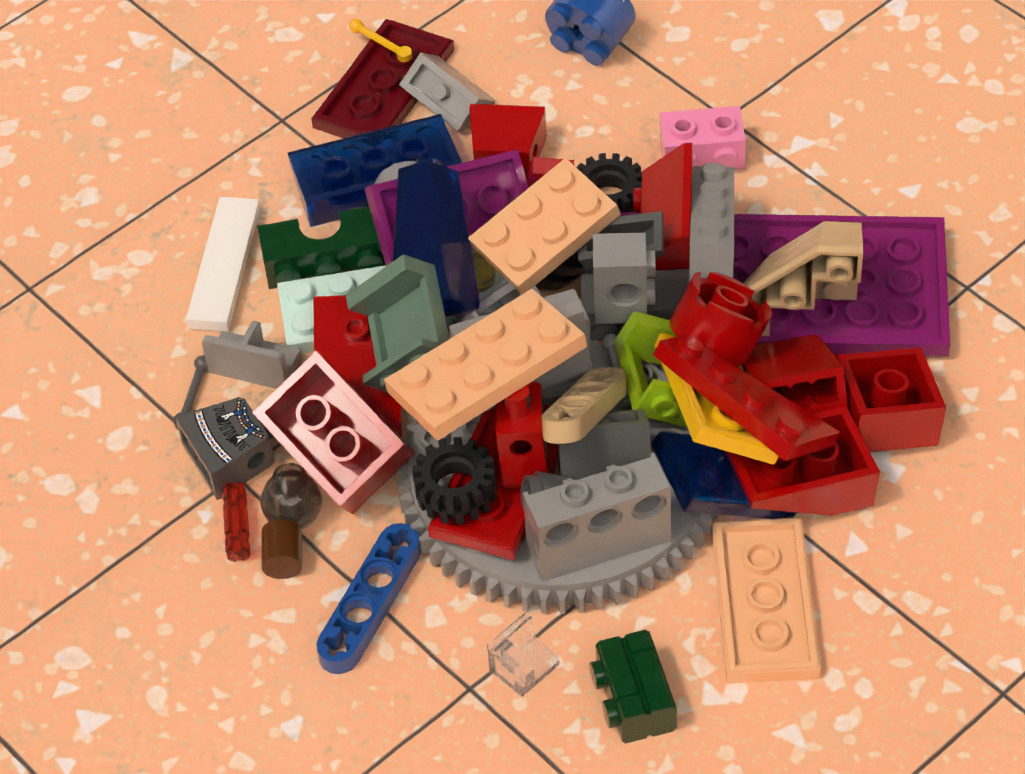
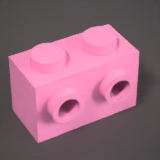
(714, 132)

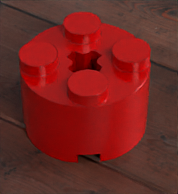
(721, 316)

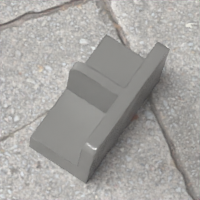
(250, 357)

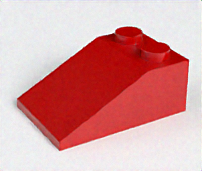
(816, 483)

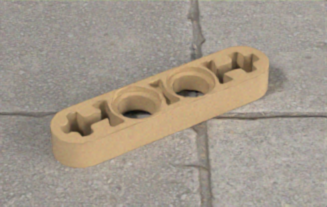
(584, 405)

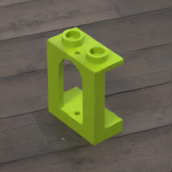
(636, 343)

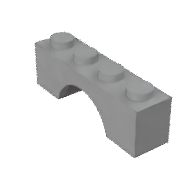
(712, 220)

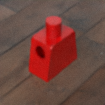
(507, 128)

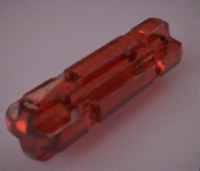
(236, 521)

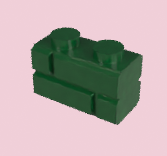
(634, 687)

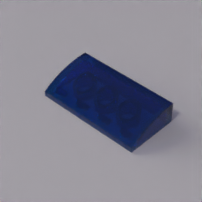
(336, 172)

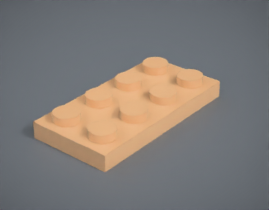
(485, 363)

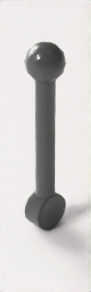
(200, 365)

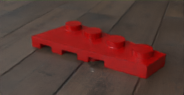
(753, 405)

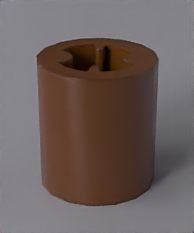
(281, 549)

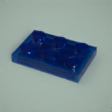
(705, 478)

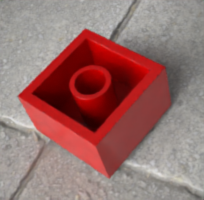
(893, 398)

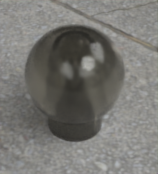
(291, 496)

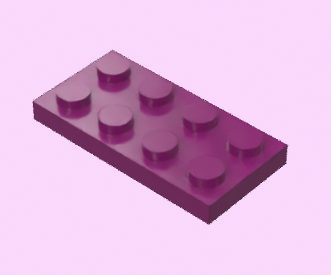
(485, 186)

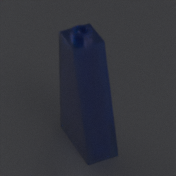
(435, 230)

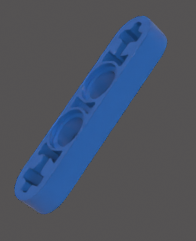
(374, 599)

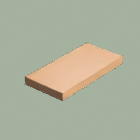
(765, 601)

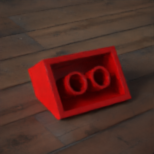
(669, 190)

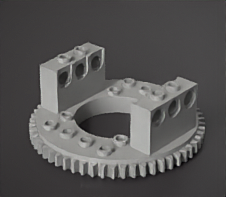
(581, 537)

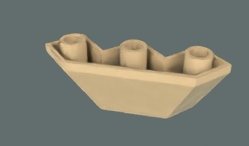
(811, 267)

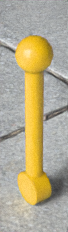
(403, 53)

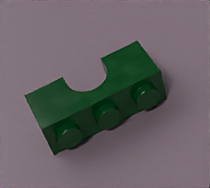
(293, 256)

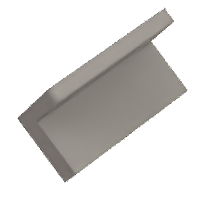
(443, 90)

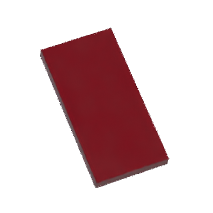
(370, 90)

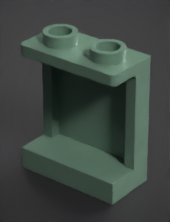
(402, 315)

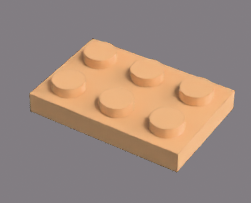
(544, 226)

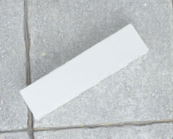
(223, 264)

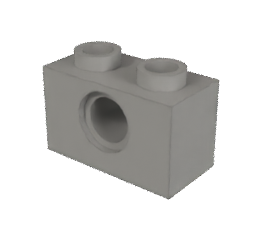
(621, 276)

